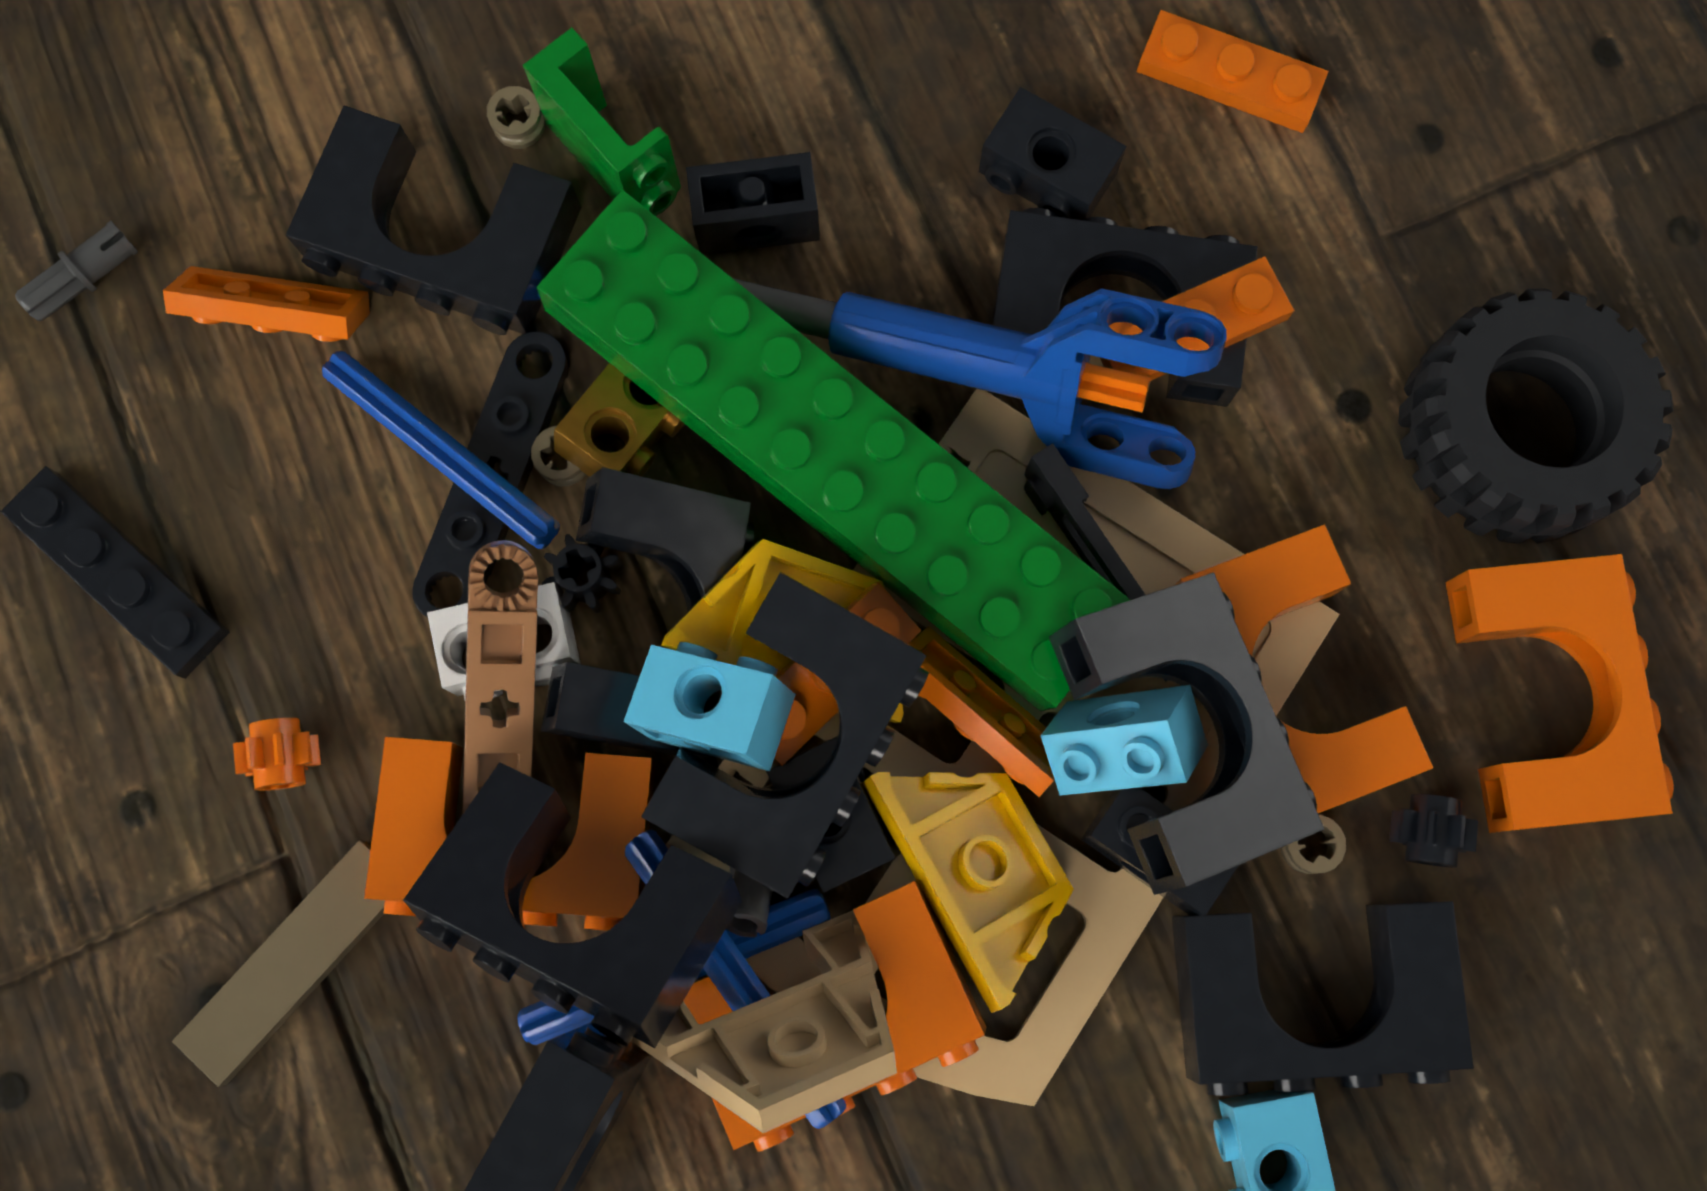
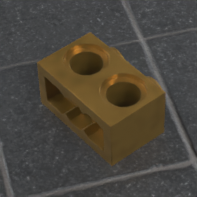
(611, 409)

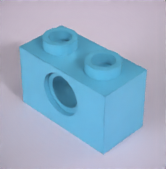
(739, 729)
(1125, 741)
(1270, 1122)

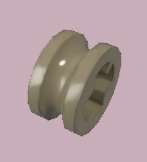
(514, 100)
(544, 447)
(1334, 856)

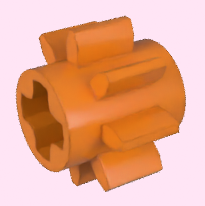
(276, 754)

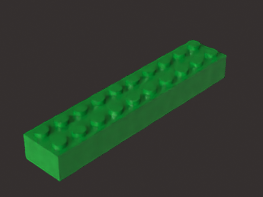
(825, 445)

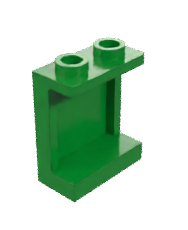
(570, 103)

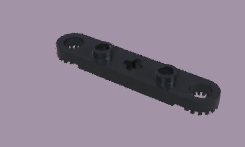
(504, 434)

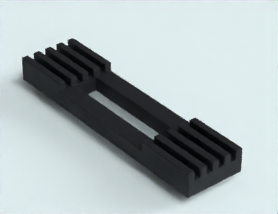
(1057, 490)

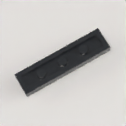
(115, 572)

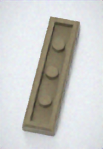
(283, 971)

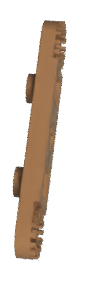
(499, 658)

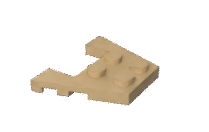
(796, 1045)

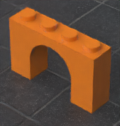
(1284, 580)
(1590, 615)
(592, 877)
(926, 1000)

